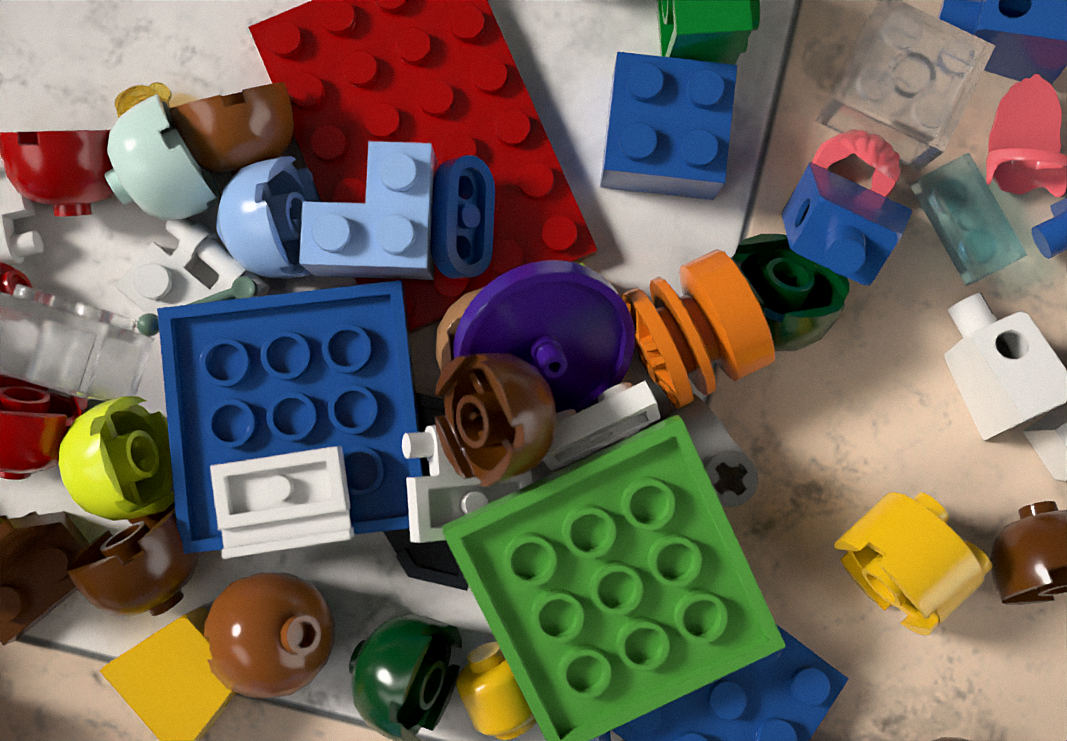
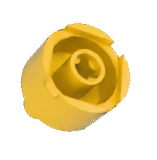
(912, 560)

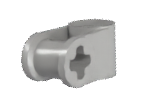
(718, 448)

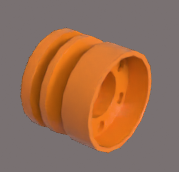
(709, 323)

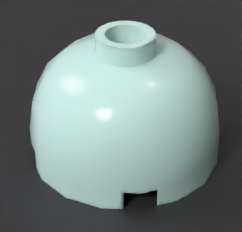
(156, 165)

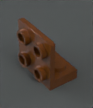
(34, 569)

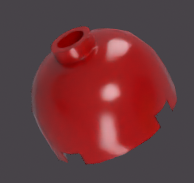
(59, 168)
(32, 426)

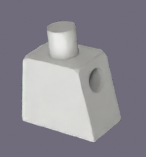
(1003, 367)

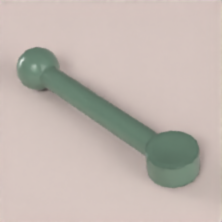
(241, 288)

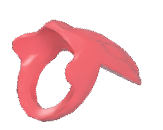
(1027, 140)
(868, 147)

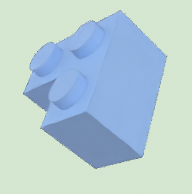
(387, 233)

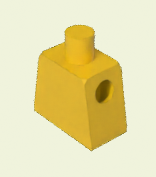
(171, 680)

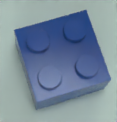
(668, 126)

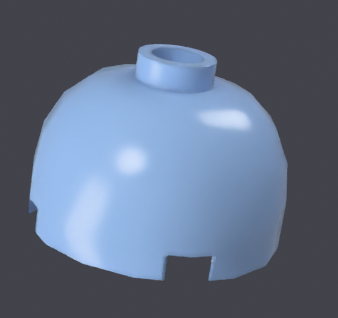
(263, 216)

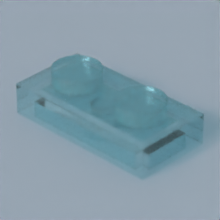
(968, 219)

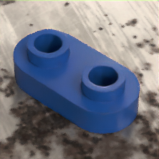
(462, 217)

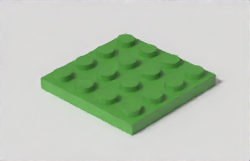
(614, 584)

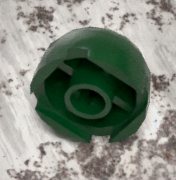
(793, 292)
(404, 675)

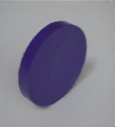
(560, 322)

